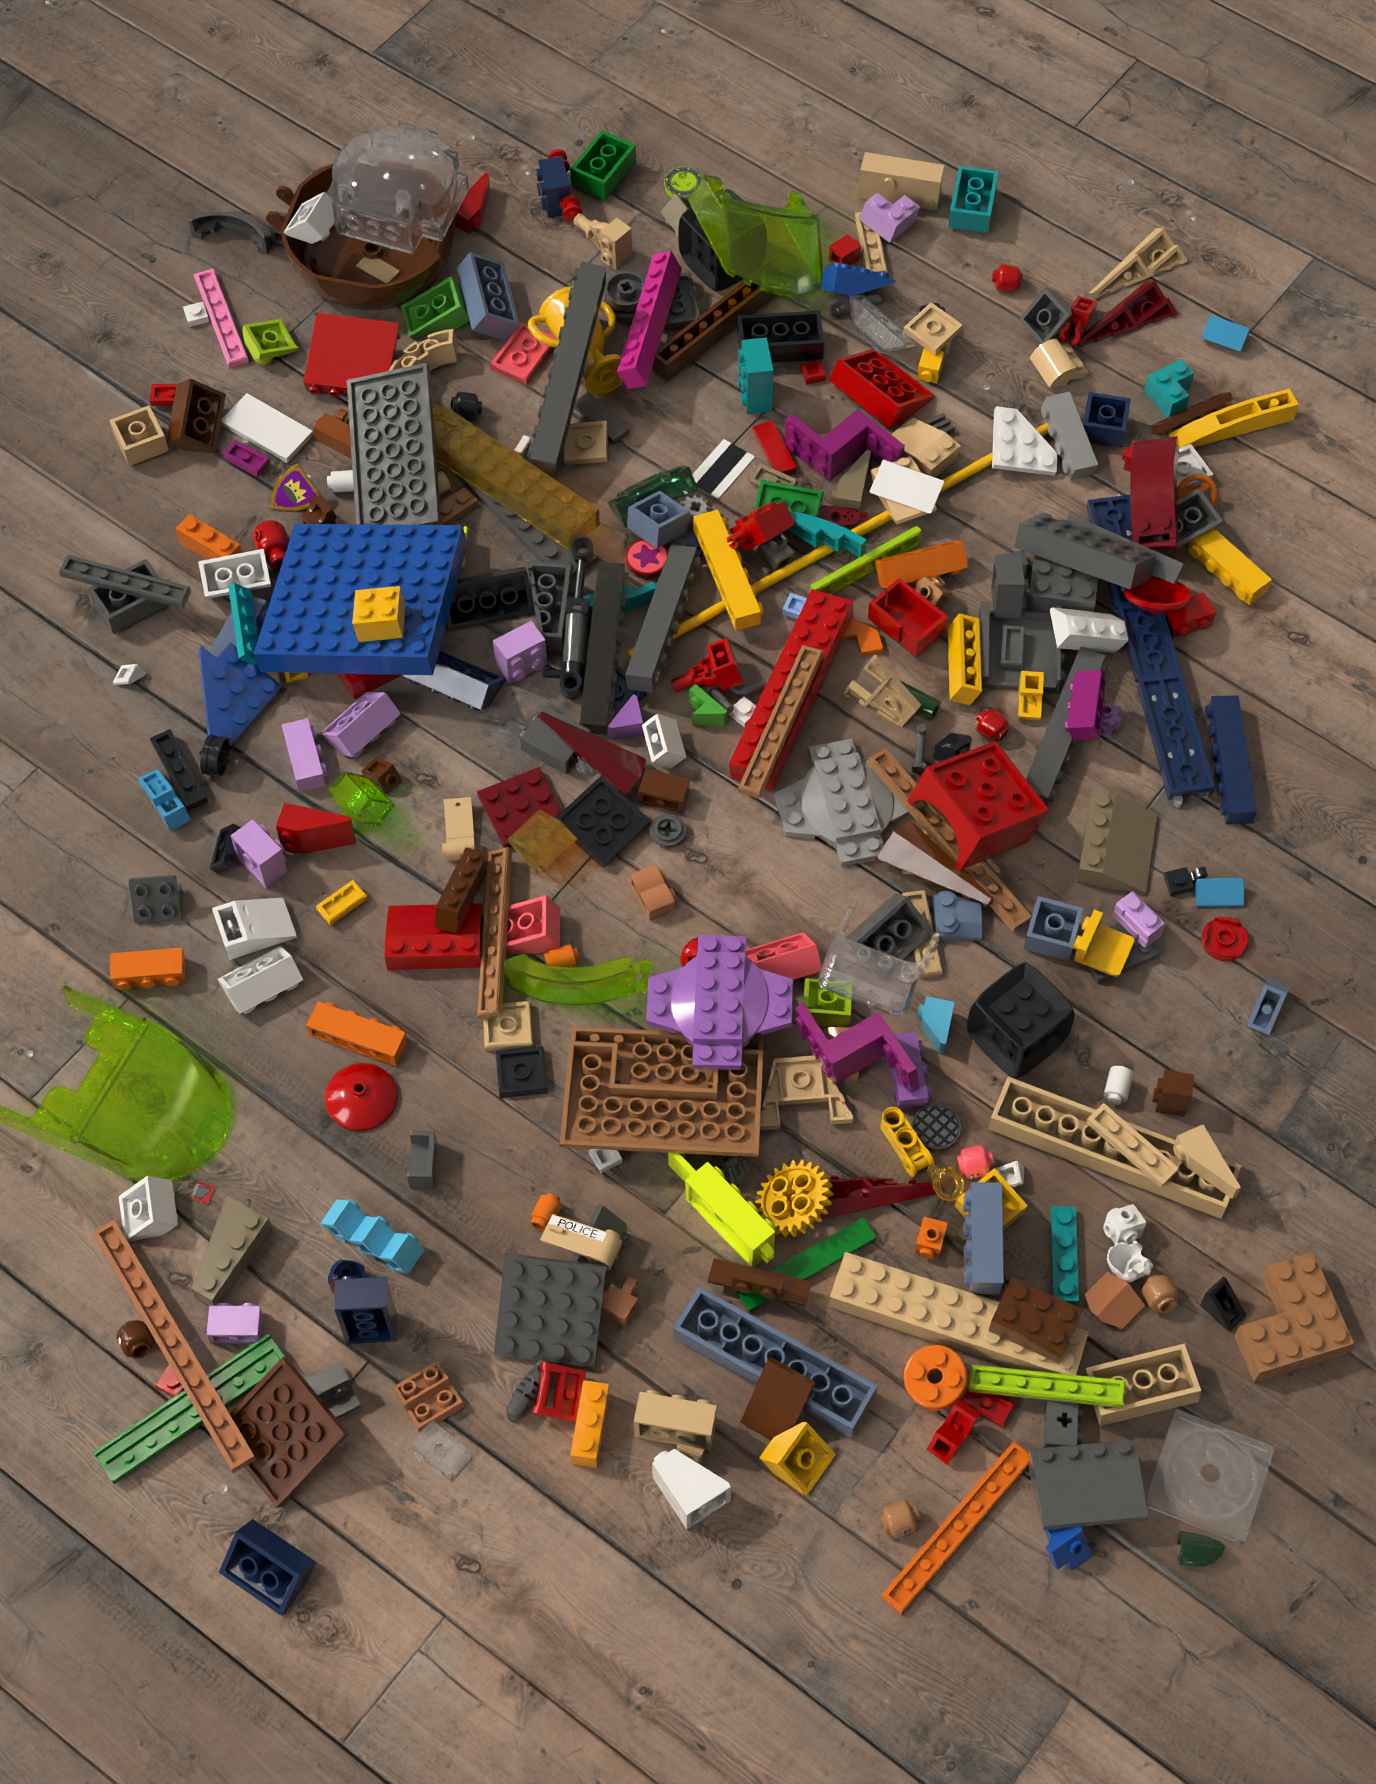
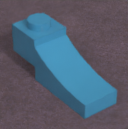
(164, 799)

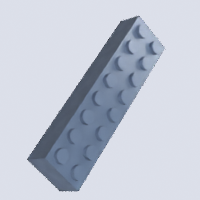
(747, 1343)

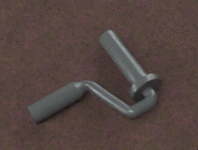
(715, 692)

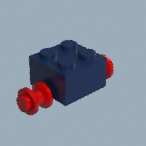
(555, 187)

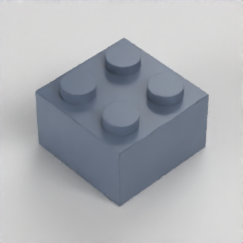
(658, 519)
(1053, 928)

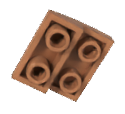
(428, 1396)

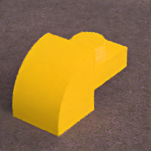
(1030, 695)

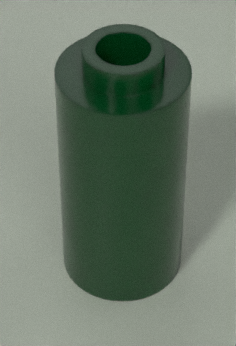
(929, 704)

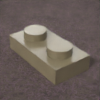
(769, 474)

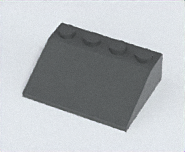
(1088, 1484)

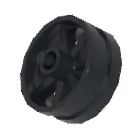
(215, 755)

